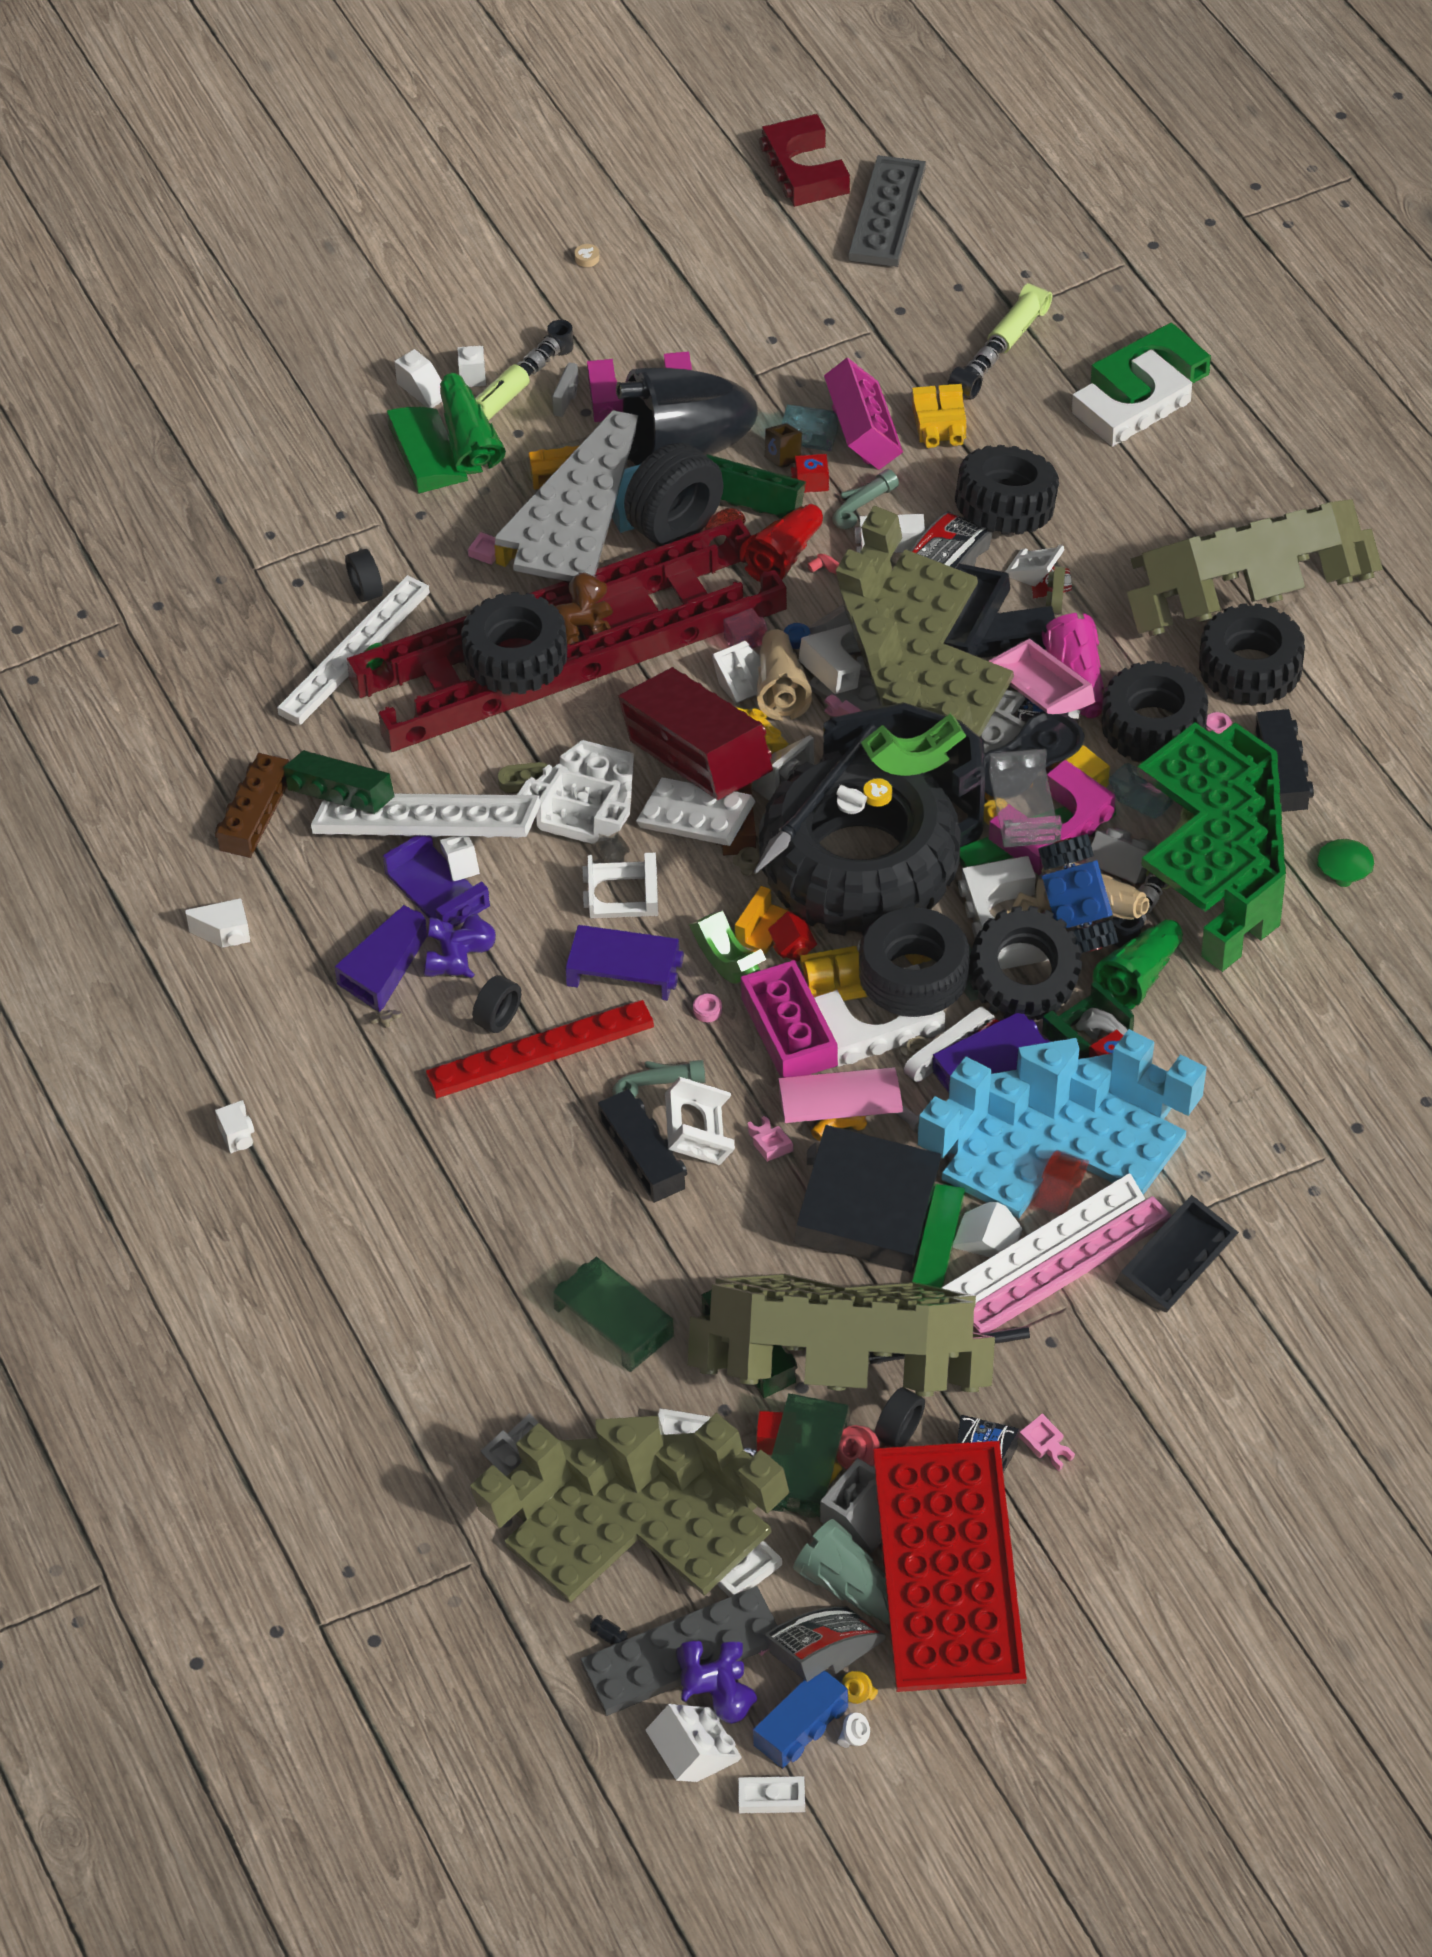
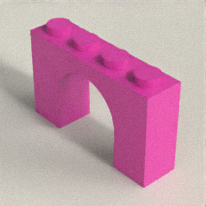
(603, 382)
(1077, 792)

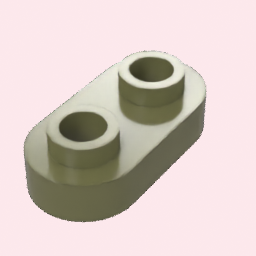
(1056, 581)
(513, 777)

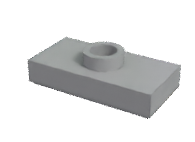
(565, 389)

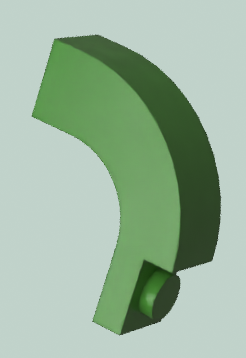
(914, 754)
(724, 949)

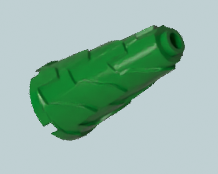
(470, 433)
(1136, 964)

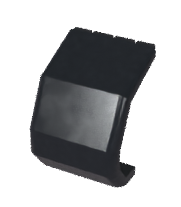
(959, 777)

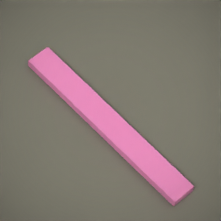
(1068, 1265)

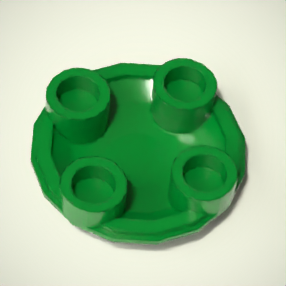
(1345, 861)

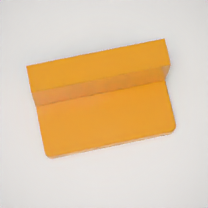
(754, 922)

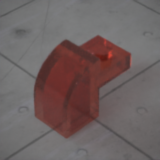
(1060, 1177)

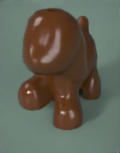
(584, 609)

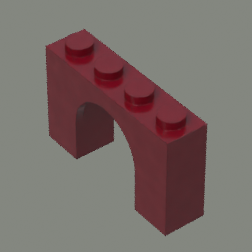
(803, 182)

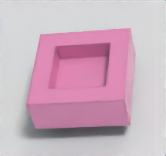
(483, 548)

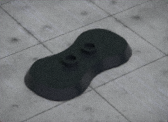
(1054, 732)

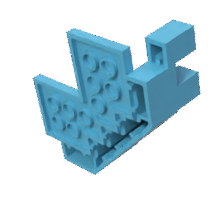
(1092, 1107)

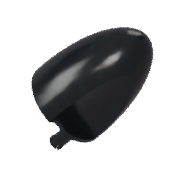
(685, 409)

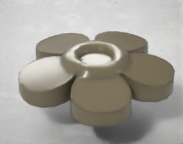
(385, 1017)

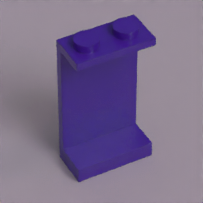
(428, 883)
(624, 957)
(992, 1047)

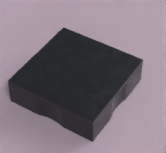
(867, 1198)

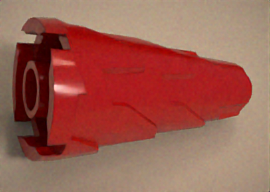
(781, 542)

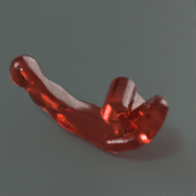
(725, 516)

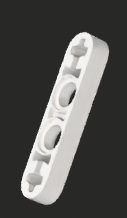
(921, 1063)

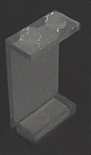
(1023, 798)

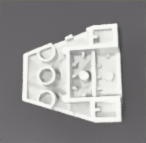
(584, 792)

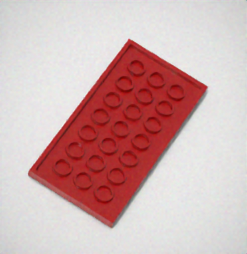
(948, 1566)

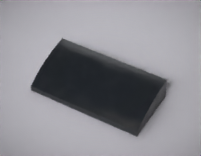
(980, 608)
(1176, 1255)

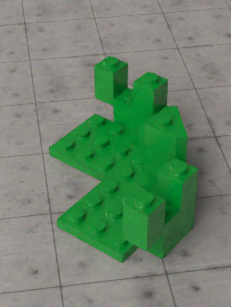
(1233, 839)

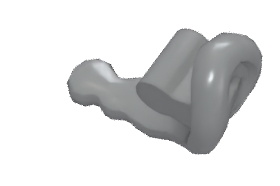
(1096, 1020)

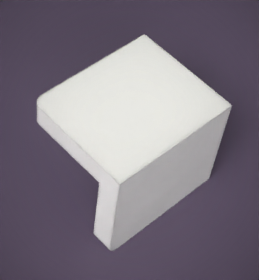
(460, 857)

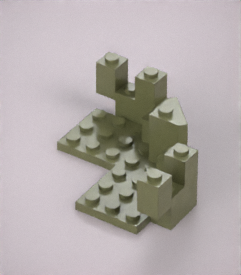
(1264, 551)
(903, 623)
(840, 1330)
(598, 1496)

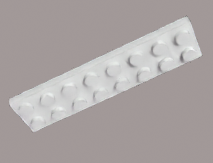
(433, 816)

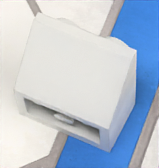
(692, 1742)

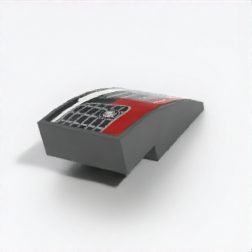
(953, 541)
(822, 1640)

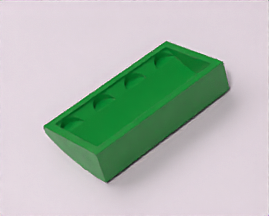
(424, 447)

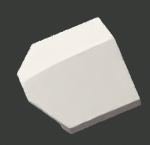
(1033, 565)
(737, 671)
(987, 1230)

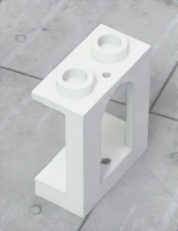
(601, 872)
(691, 1141)

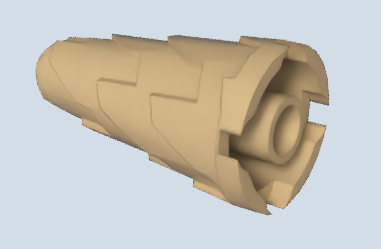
(781, 679)
(1123, 898)

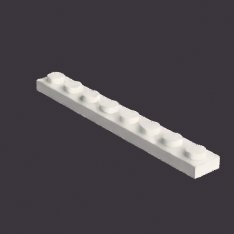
(334, 667)
(1049, 1239)

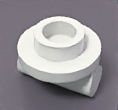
(850, 800)
(854, 1731)

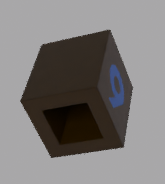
(782, 444)

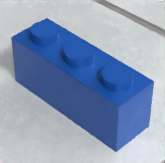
(800, 1718)

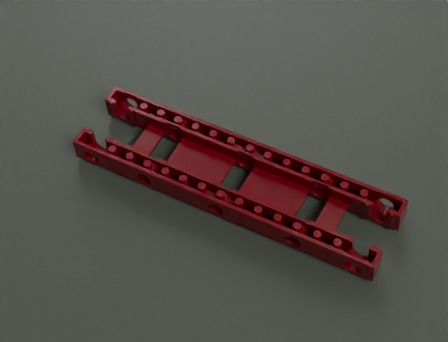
(635, 635)

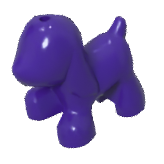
(473, 936)
(718, 1678)

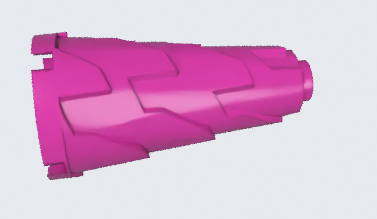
(1076, 646)

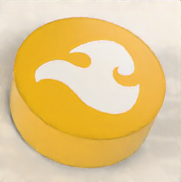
(878, 792)

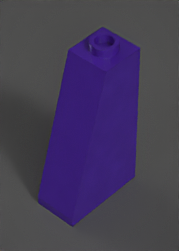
(382, 958)

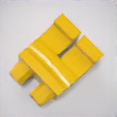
(941, 423)

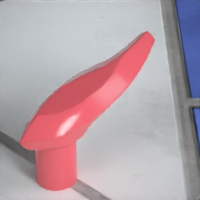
(823, 560)

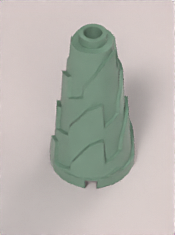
(844, 1570)

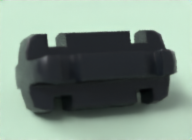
(607, 1630)

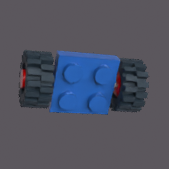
(1078, 892)

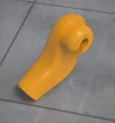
(857, 1123)

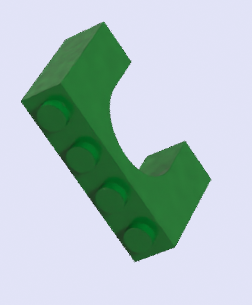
(1117, 380)

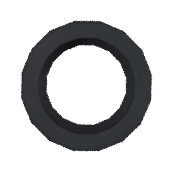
(364, 575)
(496, 1004)
(899, 1418)

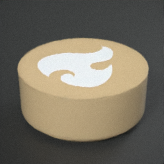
(587, 255)

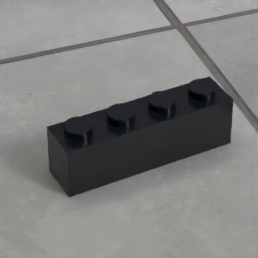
(1014, 628)
(1280, 733)
(642, 1145)

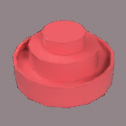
(856, 1443)

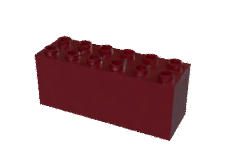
(696, 733)

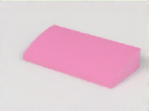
(1045, 679)
(840, 1095)

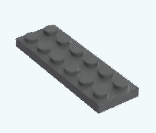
(887, 211)
(649, 1663)

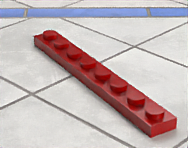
(539, 1049)

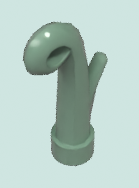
(884, 482)
(660, 1074)

